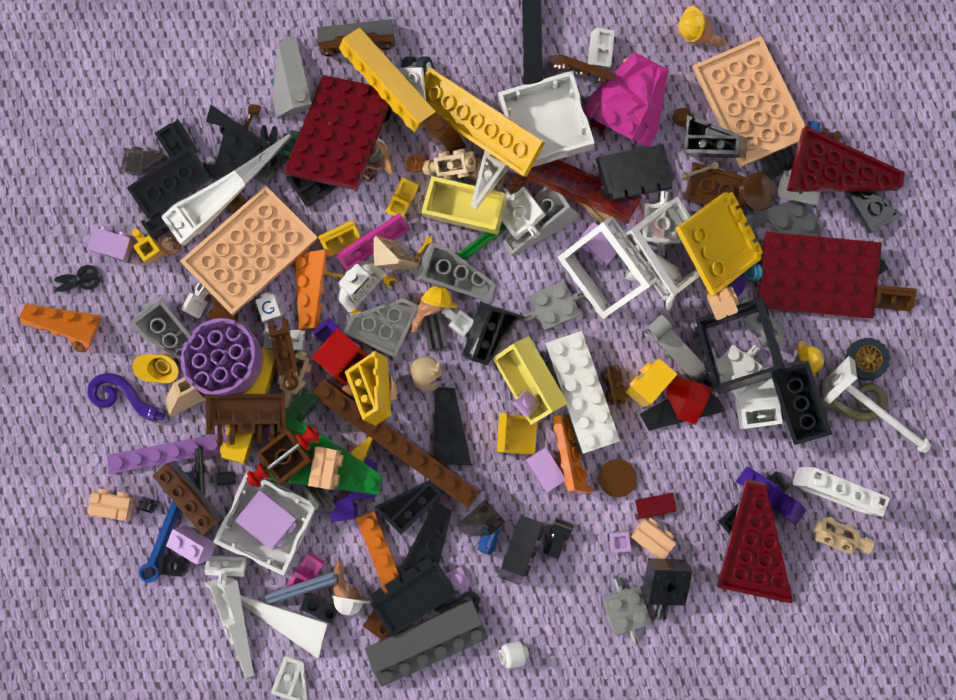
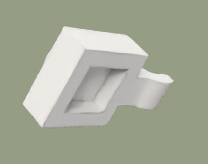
(195, 303)
(459, 322)

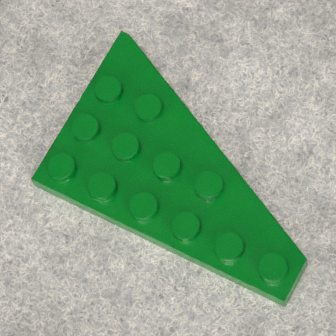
(353, 473)

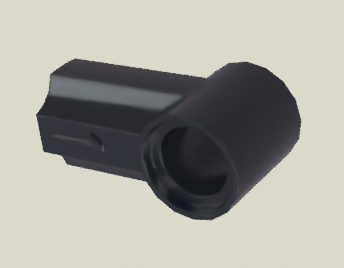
(558, 536)

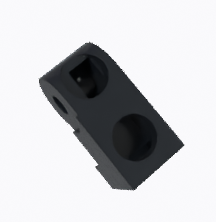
(319, 607)

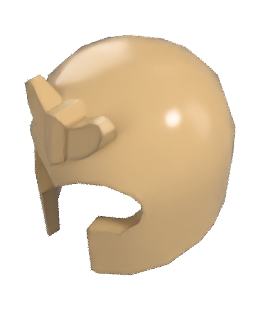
(424, 372)

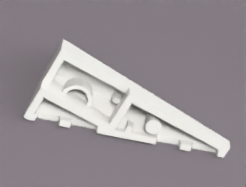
(489, 175)
(231, 615)
(300, 628)

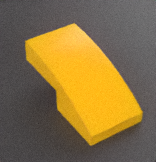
(403, 197)

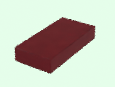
(655, 505)

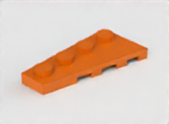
(309, 281)
(67, 323)
(570, 456)

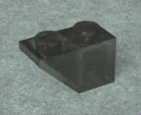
(141, 162)
(481, 521)

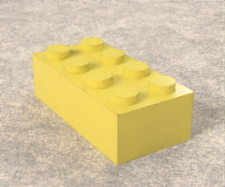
(451, 204)
(524, 370)

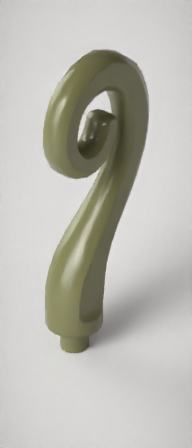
(851, 413)

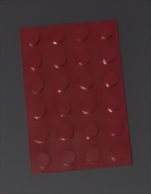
(338, 133)
(820, 274)

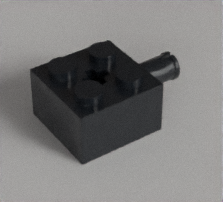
(666, 584)

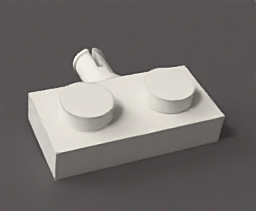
(225, 566)

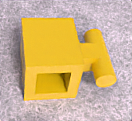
(147, 247)

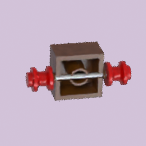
(284, 457)

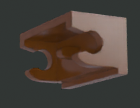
(895, 298)

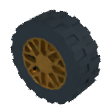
(870, 358)

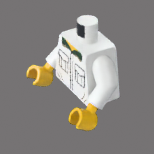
(359, 283)

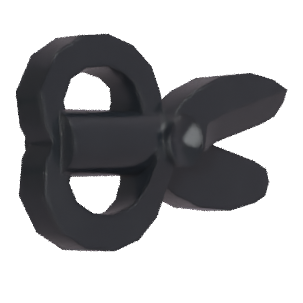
(267, 142)
(73, 280)
(453, 602)

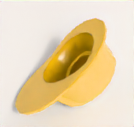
(156, 368)

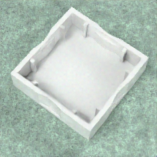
(552, 114)
(240, 541)

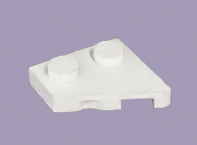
(290, 680)

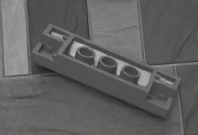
(426, 643)

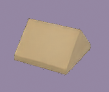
(392, 255)

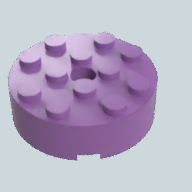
(226, 341)

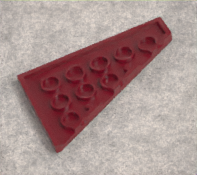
(830, 166)
(753, 553)

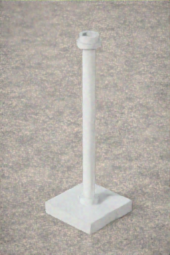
(842, 379)

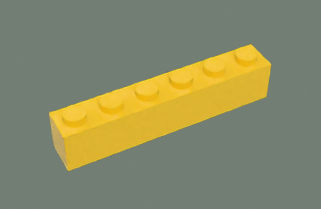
(386, 79)
(244, 443)

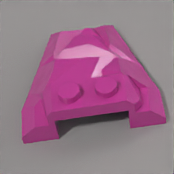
(632, 100)

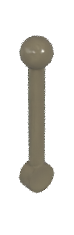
(714, 166)

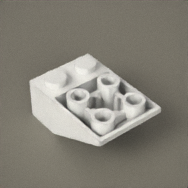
(758, 405)

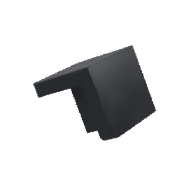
(155, 226)

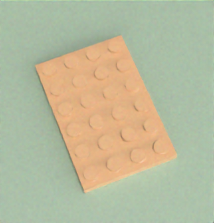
(751, 99)
(249, 250)

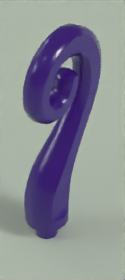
(143, 409)

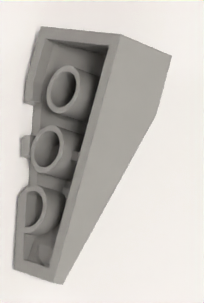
(290, 83)
(558, 213)
(162, 327)

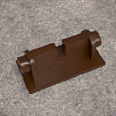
(614, 392)

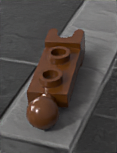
(284, 354)

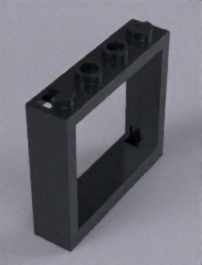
(744, 309)

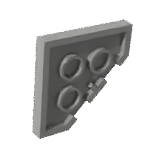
(383, 325)

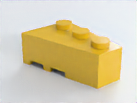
(371, 387)

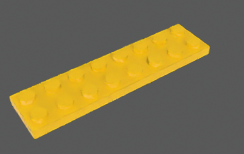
(482, 123)

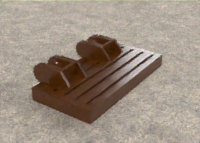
(245, 413)

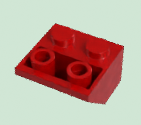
(339, 355)

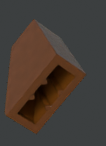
(443, 134)

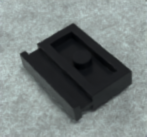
(175, 138)
(777, 163)

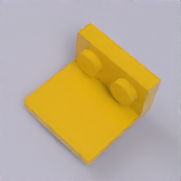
(516, 434)

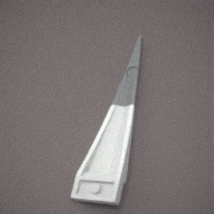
(199, 210)

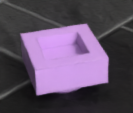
(526, 403)
(620, 542)
(457, 578)

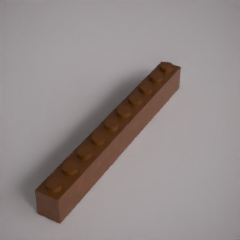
(399, 445)

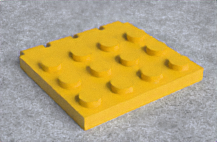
(720, 242)

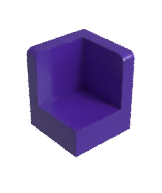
(325, 330)

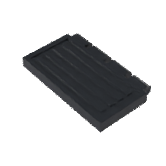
(635, 172)
(412, 598)

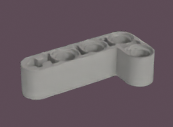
(676, 349)

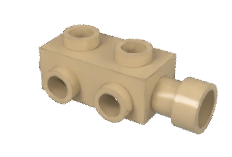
(450, 164)
(306, 369)
(841, 536)

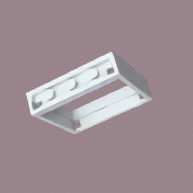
(626, 251)
(664, 284)
(840, 491)

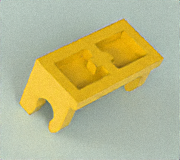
(339, 238)

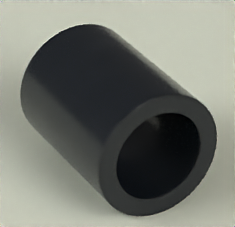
(226, 478)

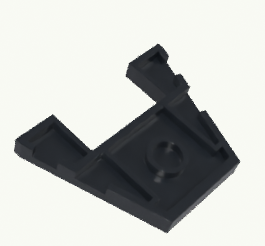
(237, 144)

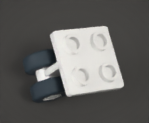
(415, 72)

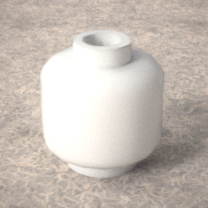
(513, 655)

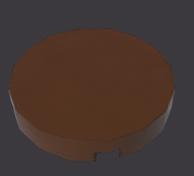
(757, 191)
(617, 478)

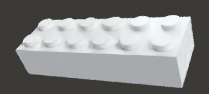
(582, 391)

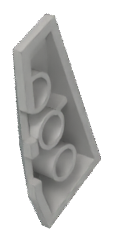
(448, 270)

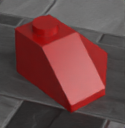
(687, 398)

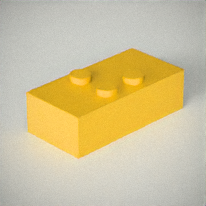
(650, 382)

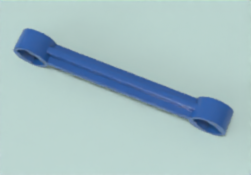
(162, 539)

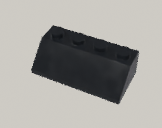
(801, 403)

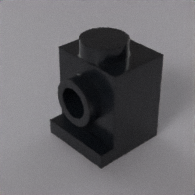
(165, 565)

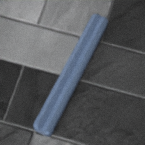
(301, 588)

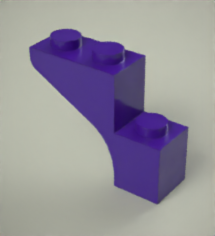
(780, 502)
(346, 508)

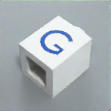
(268, 307)

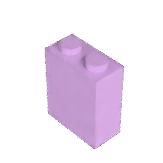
(267, 520)

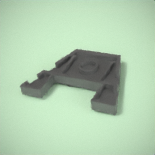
(786, 218)

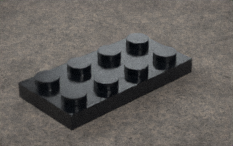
(169, 182)

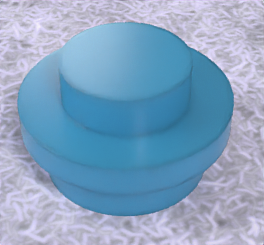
(754, 273)

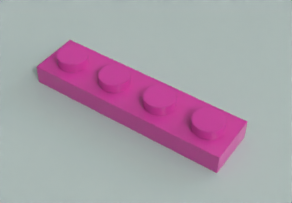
(364, 246)

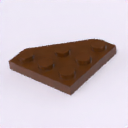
(580, 68)

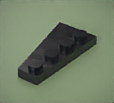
(449, 434)

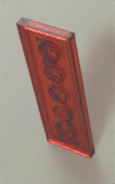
(583, 188)

